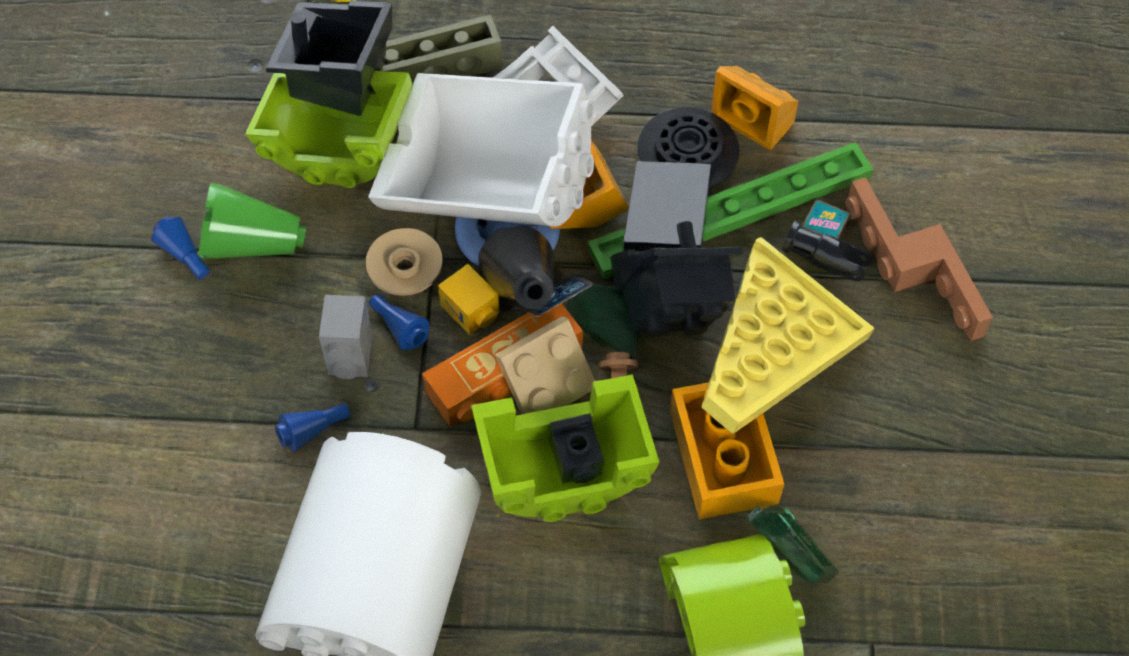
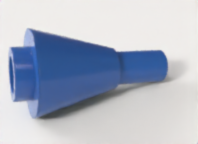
(175, 239)
(406, 327)
(301, 427)

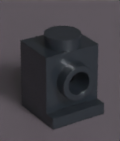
(575, 434)

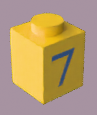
(469, 299)

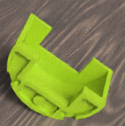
(327, 142)
(524, 467)
(735, 599)

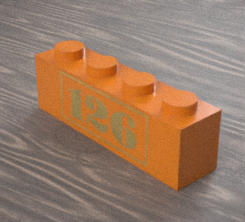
(474, 372)

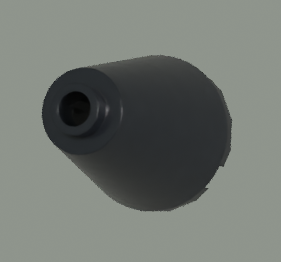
(519, 265)

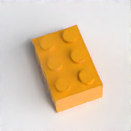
(723, 468)

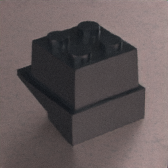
(333, 52)
(675, 286)

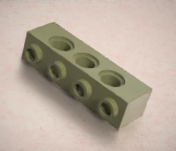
(454, 49)

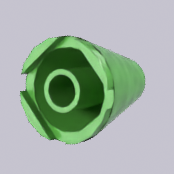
(246, 226)

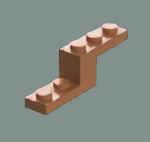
(918, 259)

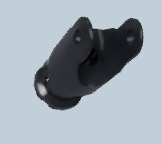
(827, 252)

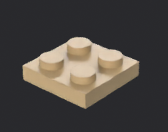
(546, 368)

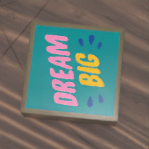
(826, 219)

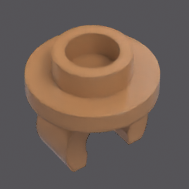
(618, 364)

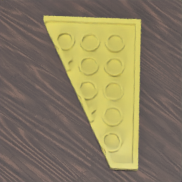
(777, 338)

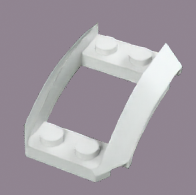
(564, 64)

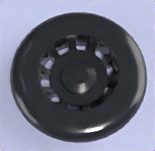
(689, 138)

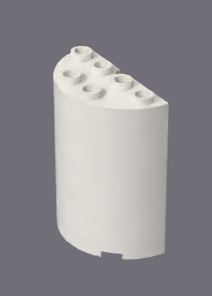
(489, 150)
(371, 551)

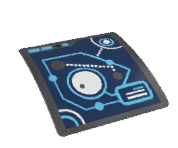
(562, 291)

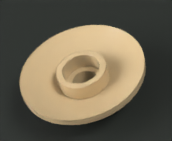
(400, 249)

